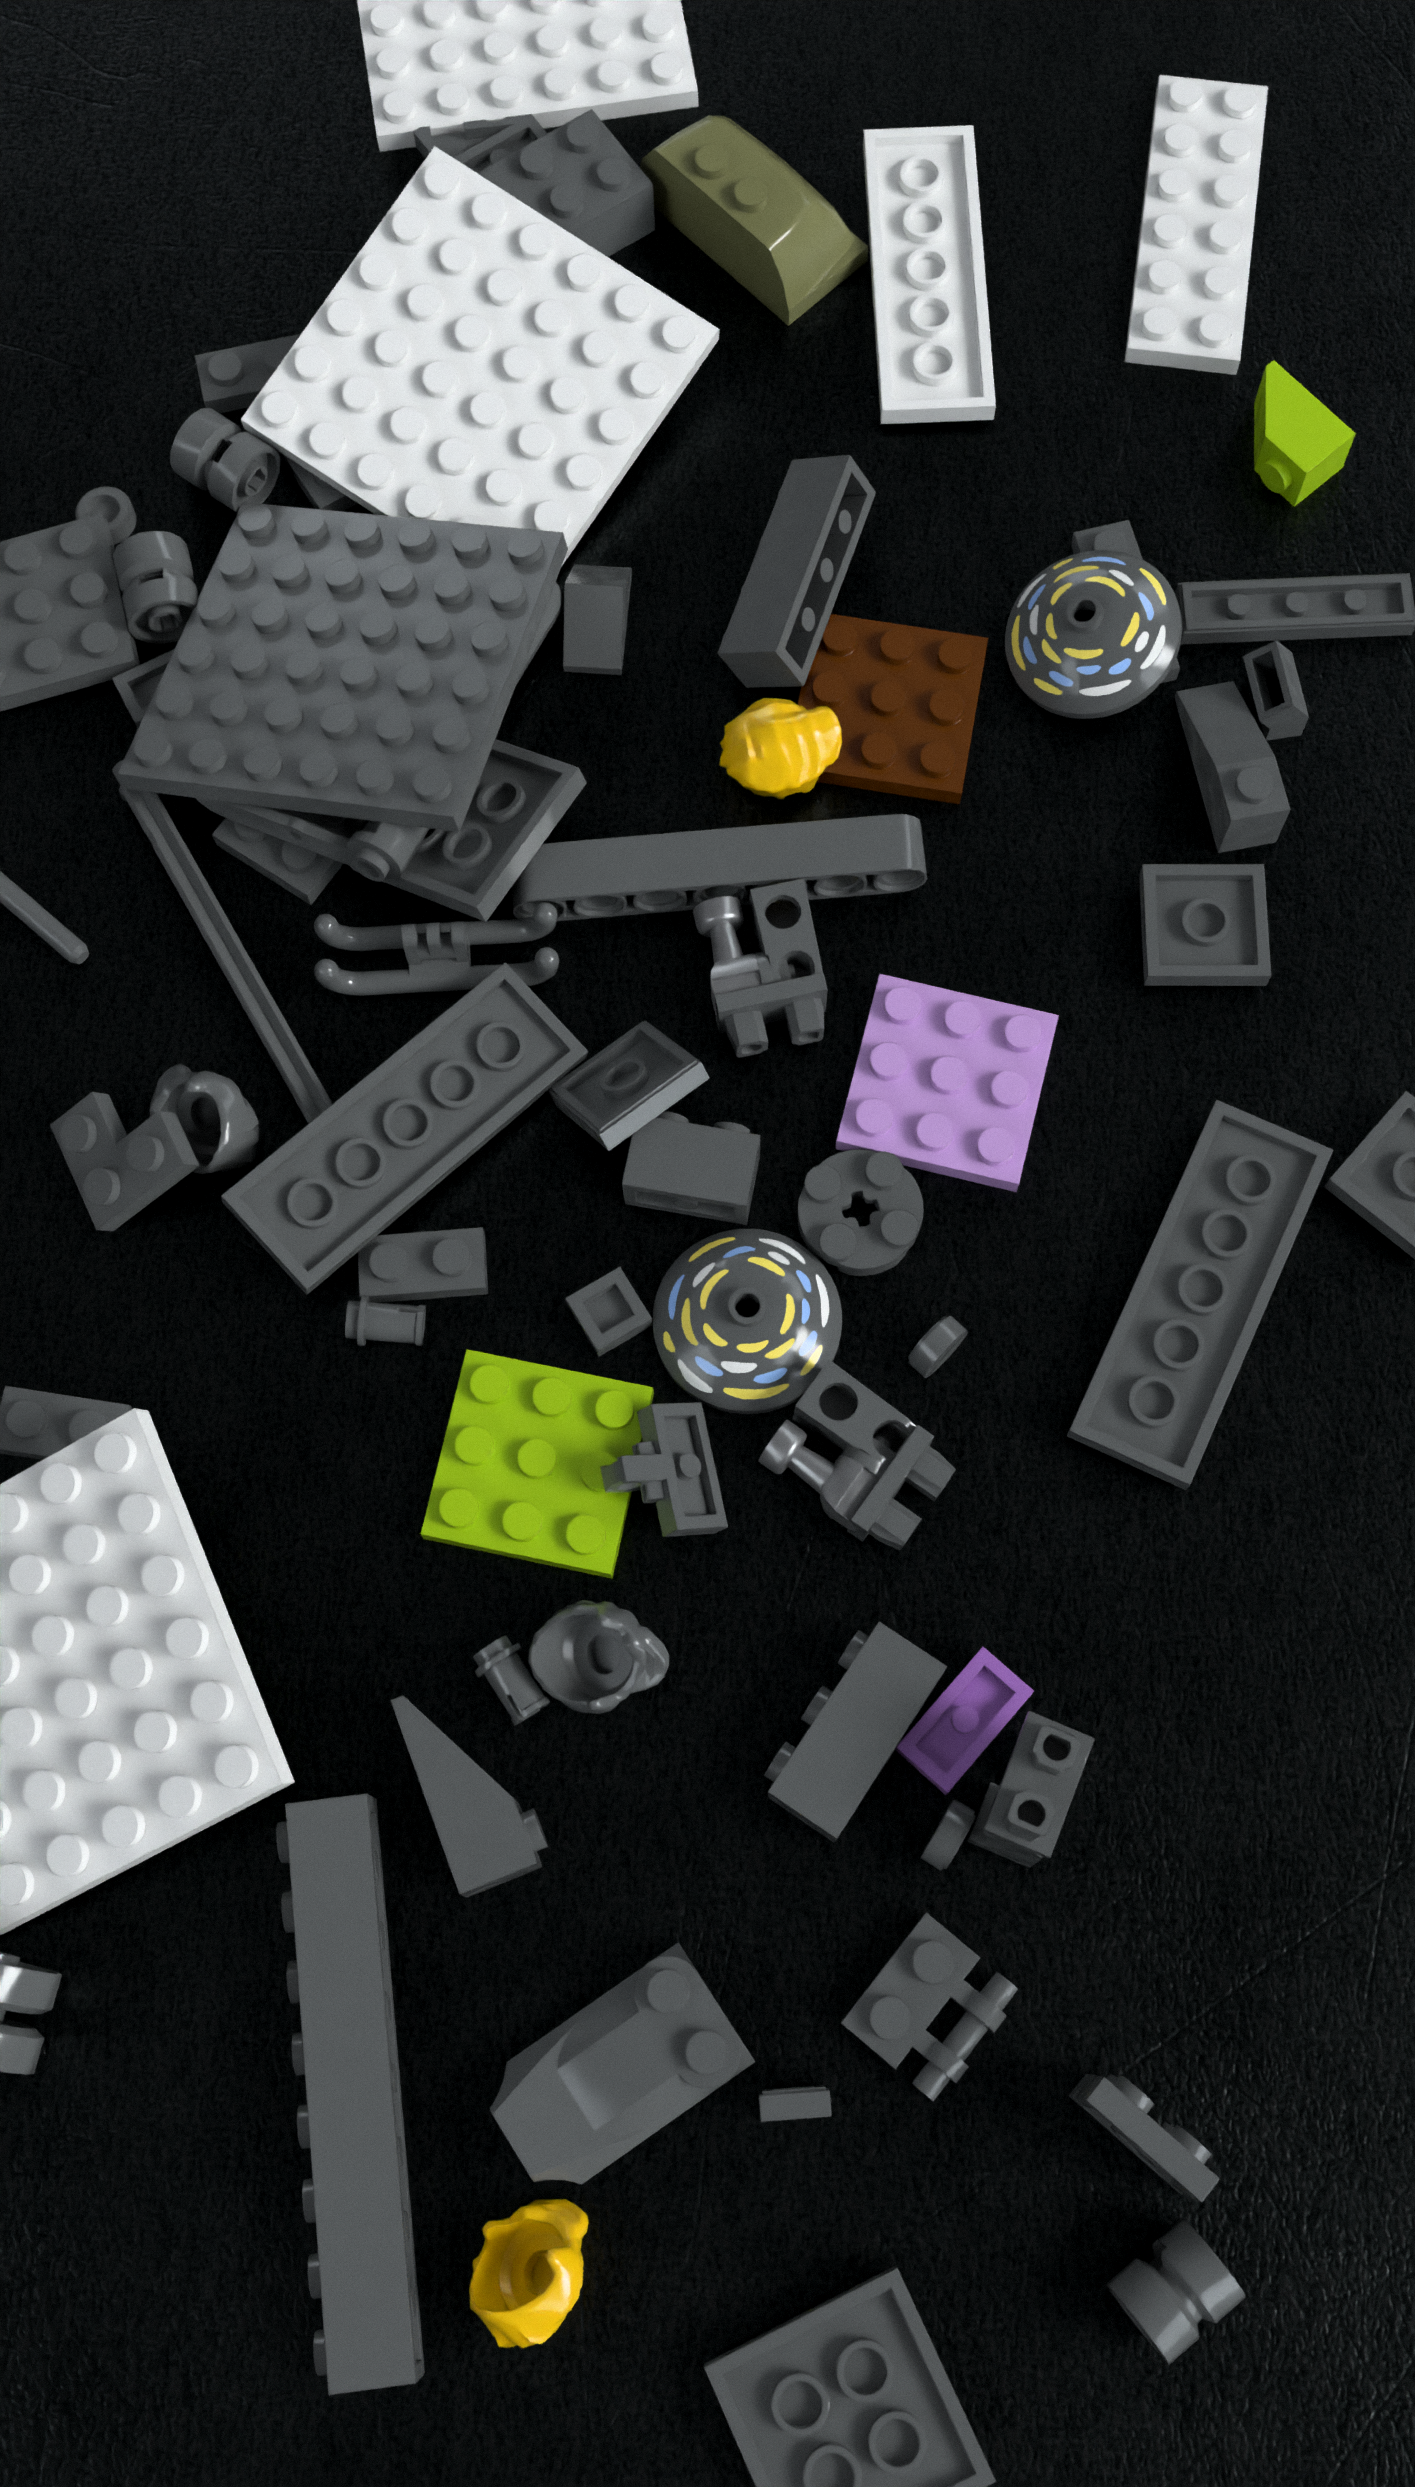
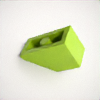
(1295, 437)

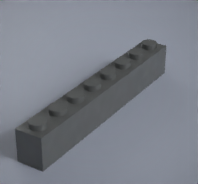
(352, 2096)

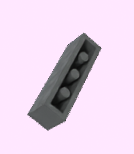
(797, 572)

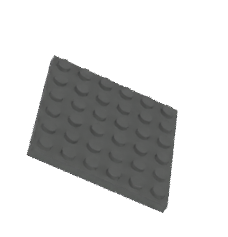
(347, 665)

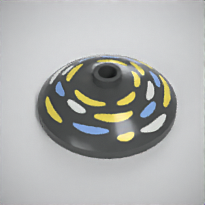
(1097, 663)
(740, 1360)

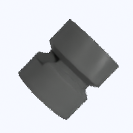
(224, 459)
(156, 585)
(1176, 2290)

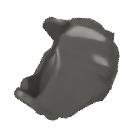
(212, 1115)
(596, 1656)

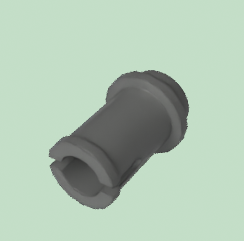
(384, 1322)
(510, 1679)

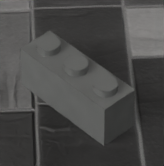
(853, 1729)

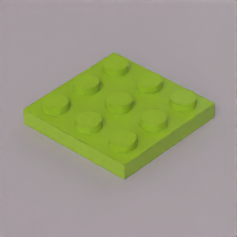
(527, 1461)

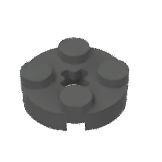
(840, 1240)

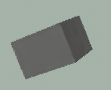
(596, 619)

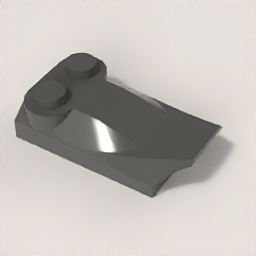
(617, 2071)

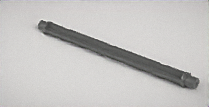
(228, 950)

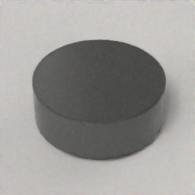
(115, 508)
(937, 1346)
(948, 1835)

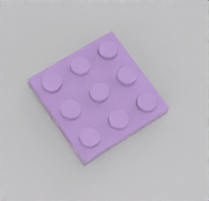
(948, 1082)

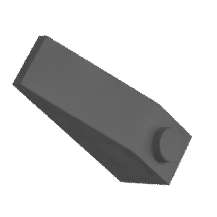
(1233, 767)
(475, 1818)

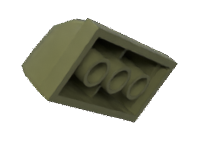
(752, 215)

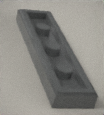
(1296, 608)

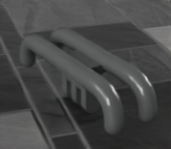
(435, 953)

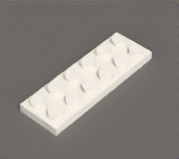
(1197, 225)
(928, 275)

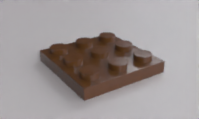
(901, 705)

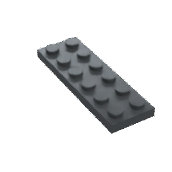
(404, 1128)
(1200, 1295)

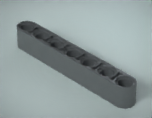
(693, 866)

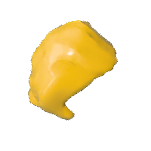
(780, 747)
(529, 2271)

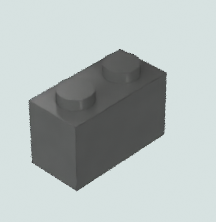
(692, 1168)

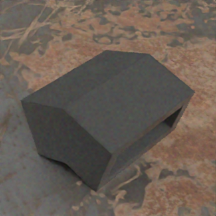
(1272, 663)

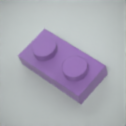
(964, 1720)

